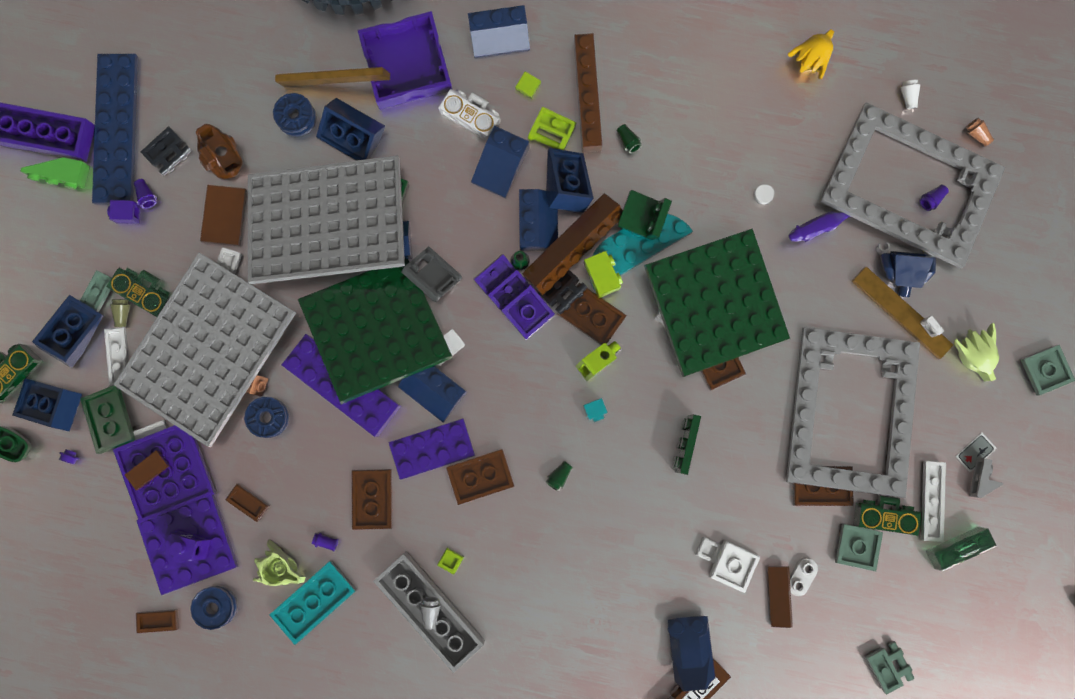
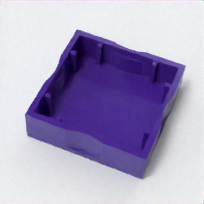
(411, 56)

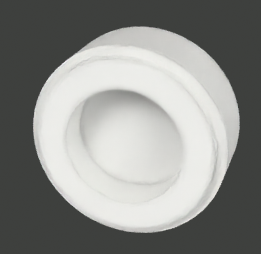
(764, 194)

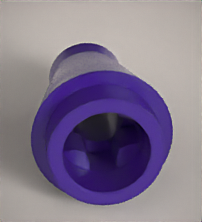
(144, 194)
(933, 198)

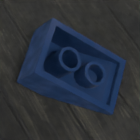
(500, 161)
(567, 181)
(68, 331)
(47, 405)

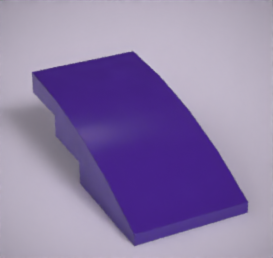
(514, 296)

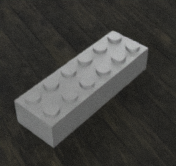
(406, 587)

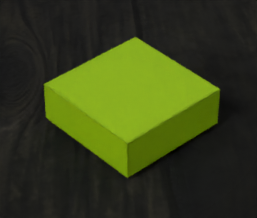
(528, 85)
(450, 561)

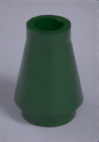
(629, 139)
(520, 264)
(559, 476)

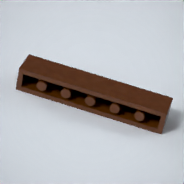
(587, 93)
(573, 244)

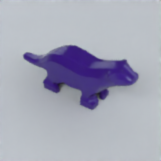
(817, 226)

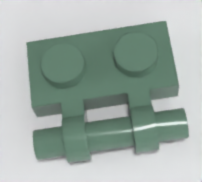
(884, 670)

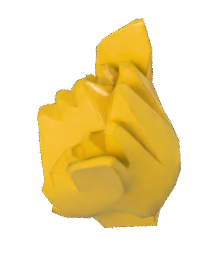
(814, 53)

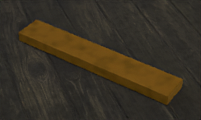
(332, 76)
(900, 311)

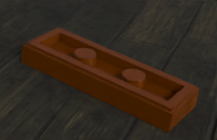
(780, 596)

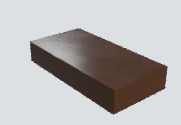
(147, 470)
(247, 502)
(157, 621)

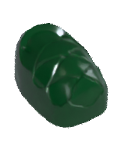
(13, 445)

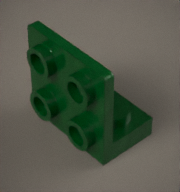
(644, 215)

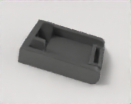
(435, 277)

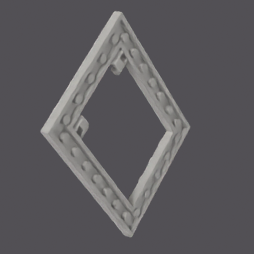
(984, 182)
(893, 352)

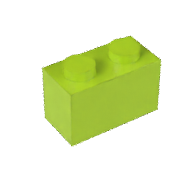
(603, 274)

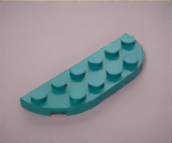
(632, 249)

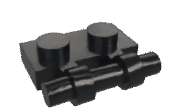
(162, 147)
(560, 288)

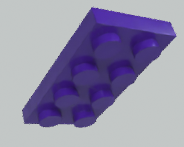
(431, 449)

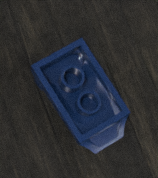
(691, 652)

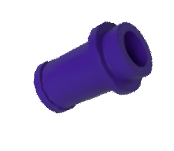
(324, 541)

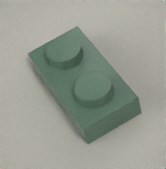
(96, 291)

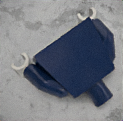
(907, 268)

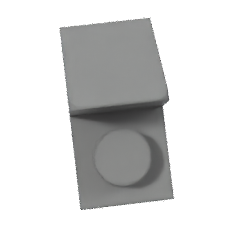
(980, 483)

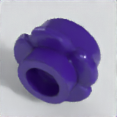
(68, 456)

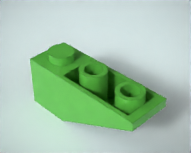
(61, 170)

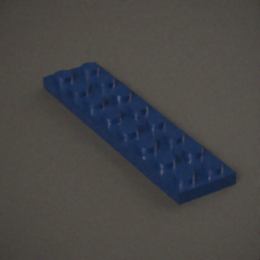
(115, 128)

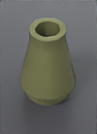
(120, 312)

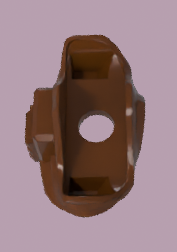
(209, 140)

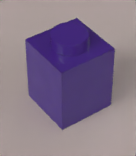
(124, 212)

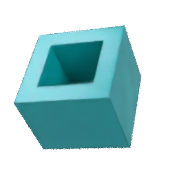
(595, 410)

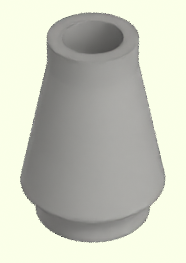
(430, 609)

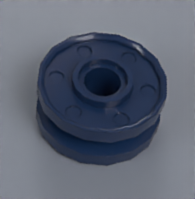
(286, 107)
(254, 417)
(202, 612)

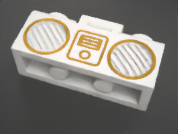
(463, 112)

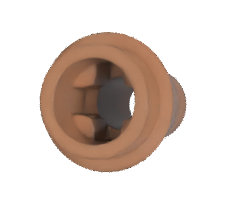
(980, 132)

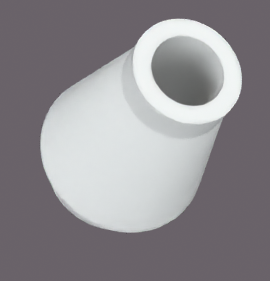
(910, 92)

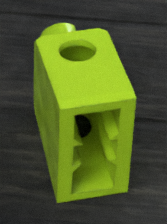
(593, 363)

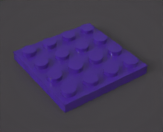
(175, 487)
(199, 519)

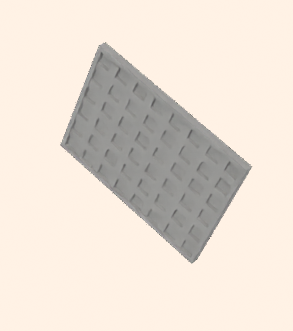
(325, 220)
(204, 349)

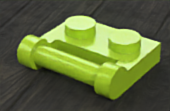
(554, 124)

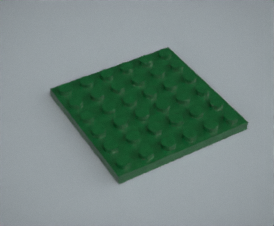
(717, 302)
(373, 331)

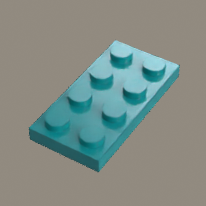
(312, 602)

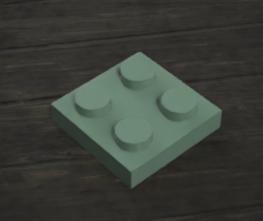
(1048, 370)
(859, 547)

